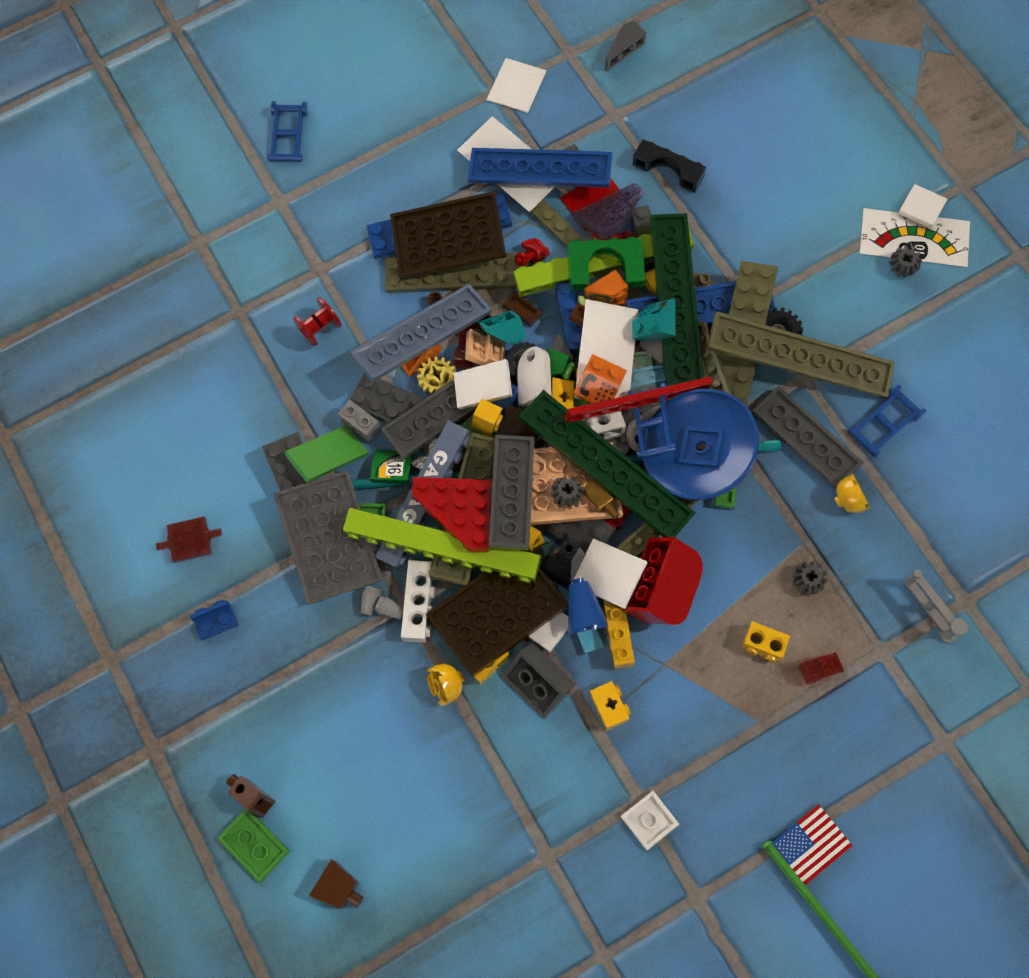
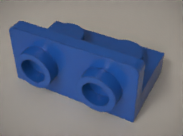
(214, 619)

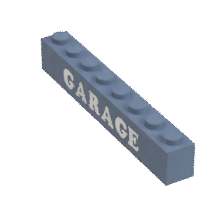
(438, 465)

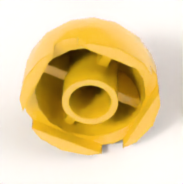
(851, 496)
(445, 683)

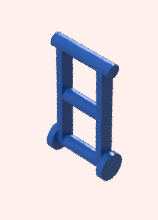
(275, 110)
(895, 393)
(653, 422)

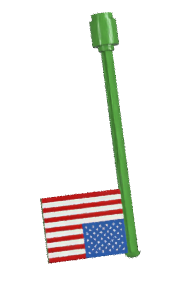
(806, 852)

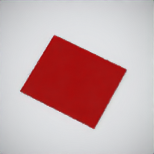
(584, 196)

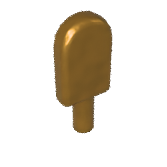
(600, 497)

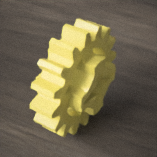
(441, 368)

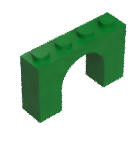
(627, 251)

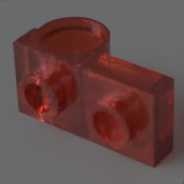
(459, 356)
(821, 668)

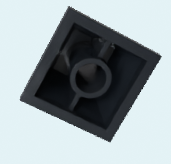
(562, 562)

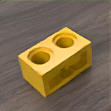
(766, 637)

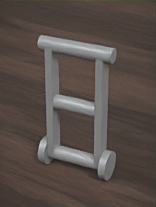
(957, 626)

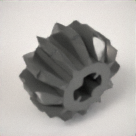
(905, 261)
(561, 496)
(817, 576)

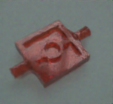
(189, 539)

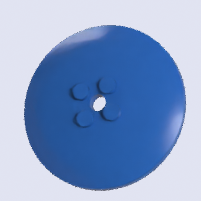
(705, 418)

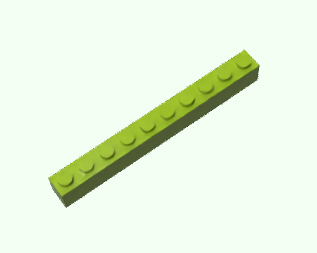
(545, 275)
(440, 544)

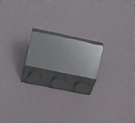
(538, 680)

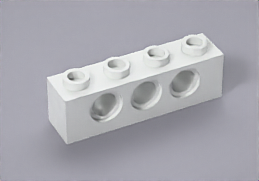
(614, 425)
(410, 631)

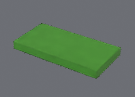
(326, 453)

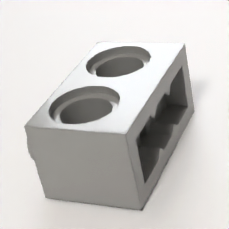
(359, 421)

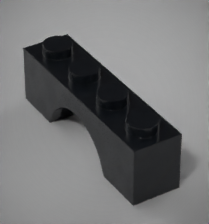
(650, 155)

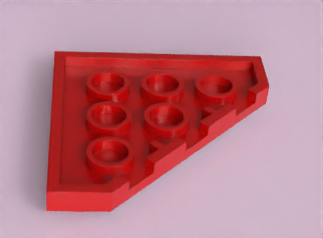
(459, 506)

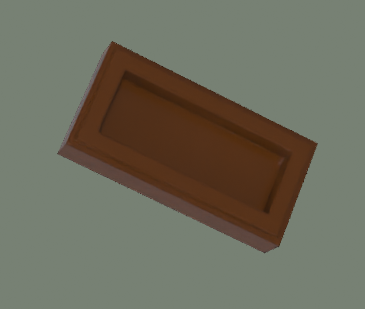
(528, 312)

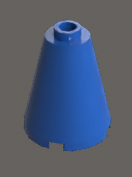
(584, 608)

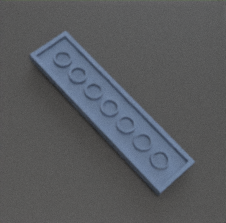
(420, 332)

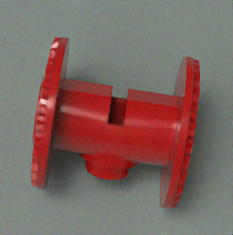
(317, 321)

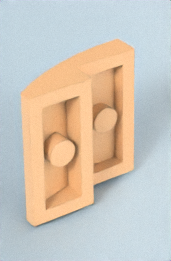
(483, 349)

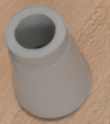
(369, 600)
(389, 608)

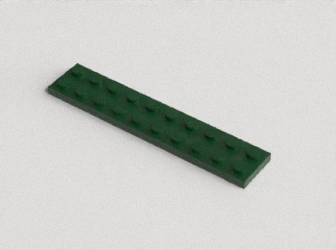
(675, 280)
(607, 466)

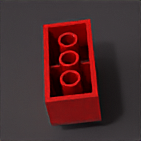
(666, 583)

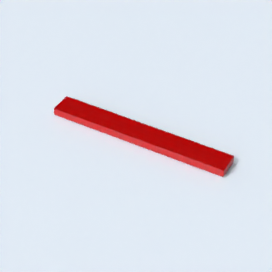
(634, 400)

